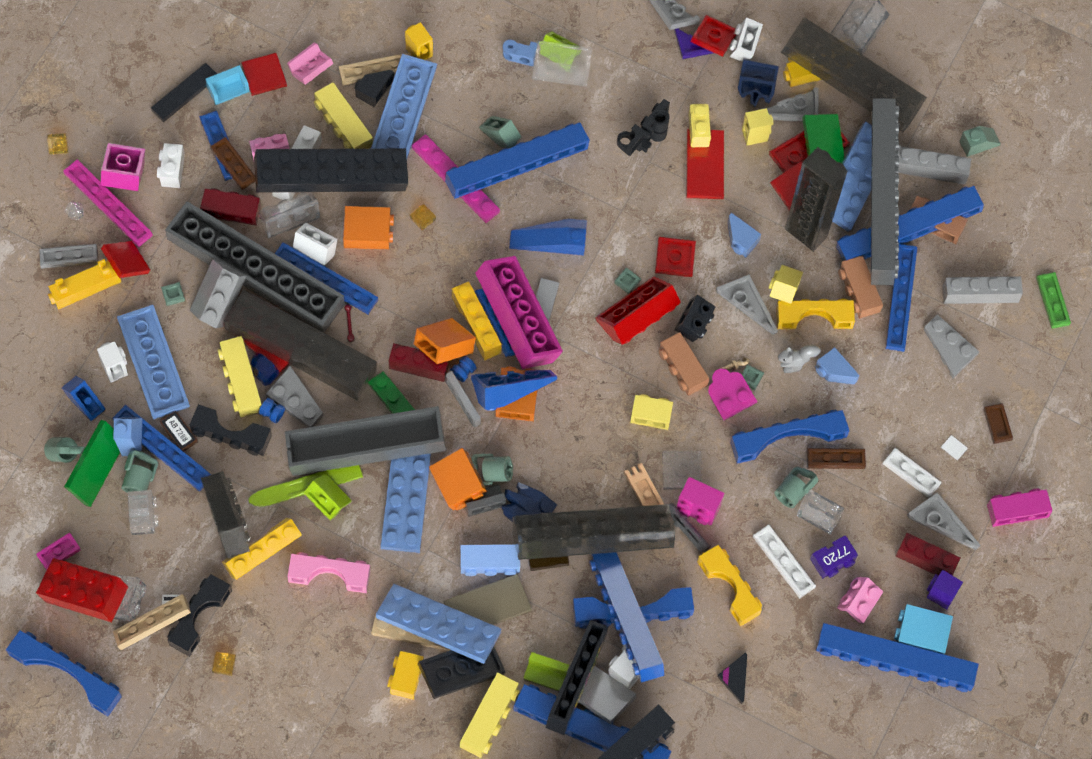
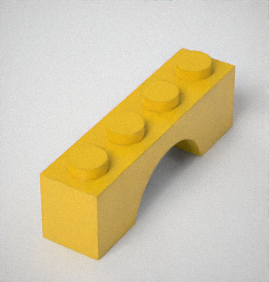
(472, 310)
(838, 313)
(263, 548)
(716, 564)

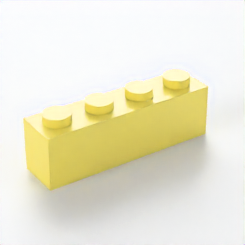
(343, 118)
(240, 375)
(489, 715)

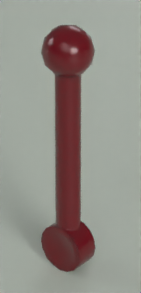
(350, 338)

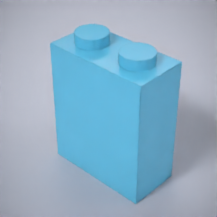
(923, 629)

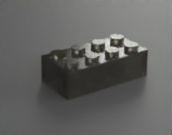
(226, 514)

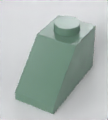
(501, 131)
(978, 140)

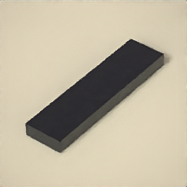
(183, 93)

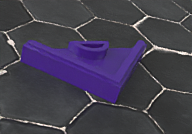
(687, 48)

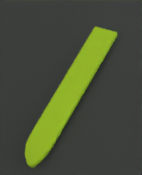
(297, 487)

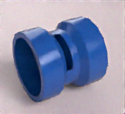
(463, 368)
(272, 410)

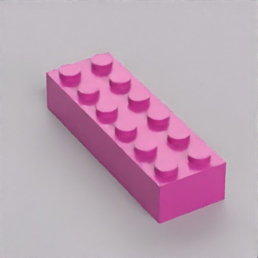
(519, 312)

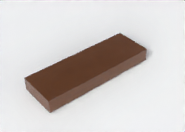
(233, 163)
(835, 458)

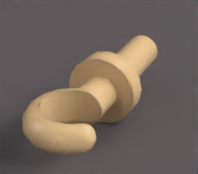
(734, 364)

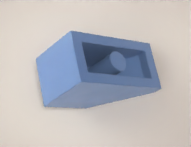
(742, 236)
(836, 368)
(128, 434)

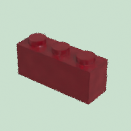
(231, 206)
(417, 363)
(927, 555)

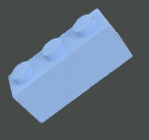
(489, 560)

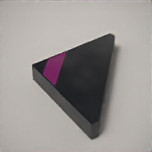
(735, 677)

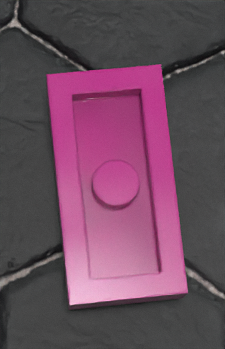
(60, 549)

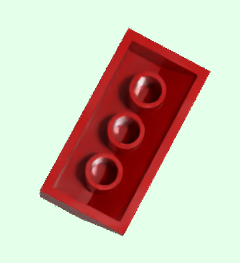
(638, 310)

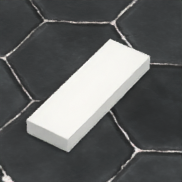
(912, 473)

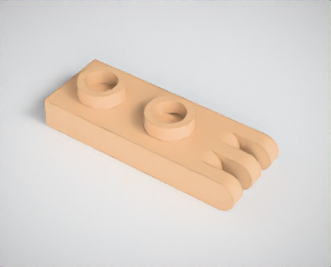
(643, 486)

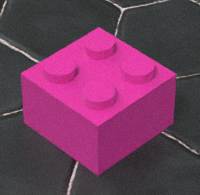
(122, 167)
(700, 501)

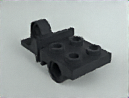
(653, 128)

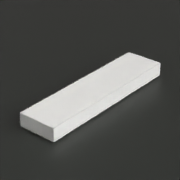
(784, 561)

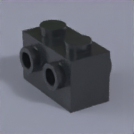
(695, 318)

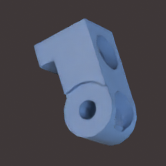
(519, 52)

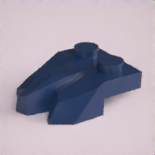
(758, 81)
(526, 502)

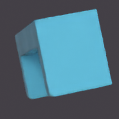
(227, 85)

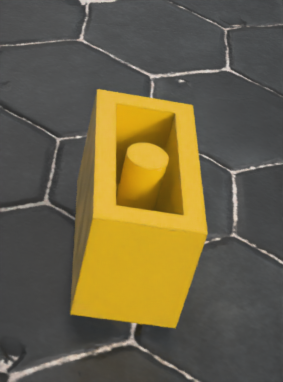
(419, 42)
(406, 675)

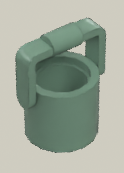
(62, 449)
(494, 468)
(138, 477)
(793, 488)

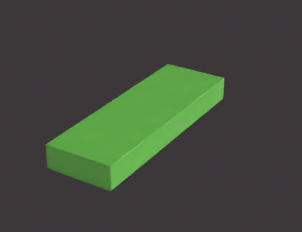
(1053, 300)

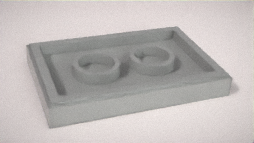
(606, 696)

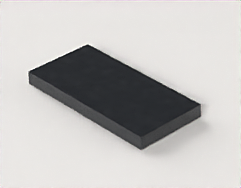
(454, 671)

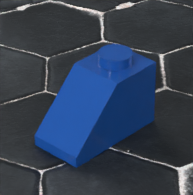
(83, 398)

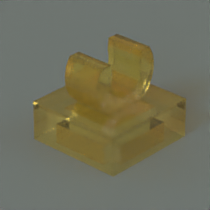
(57, 143)
(422, 217)
(224, 663)

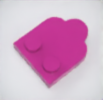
(730, 393)

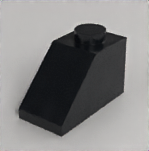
(373, 86)

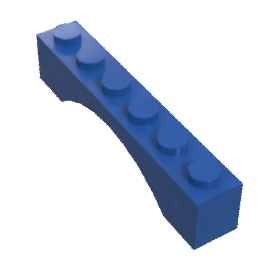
(828, 427)
(675, 603)
(30, 652)

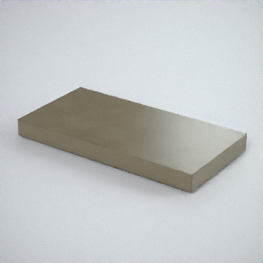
(494, 601)

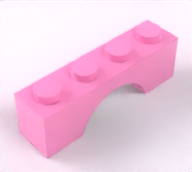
(305, 568)

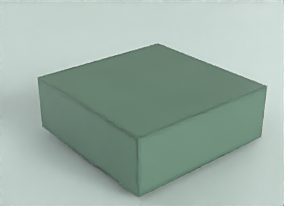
(627, 280)
(173, 294)
(752, 376)

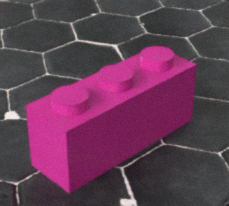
(1019, 507)

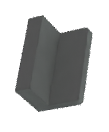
(491, 500)

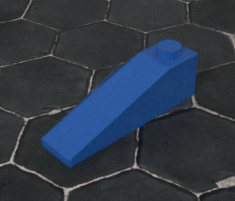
(560, 236)
(500, 390)

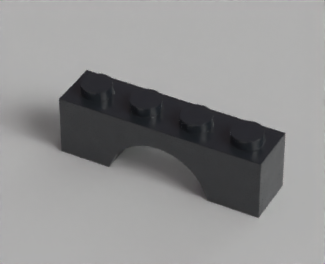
(253, 438)
(212, 593)

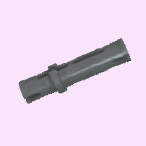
(687, 528)

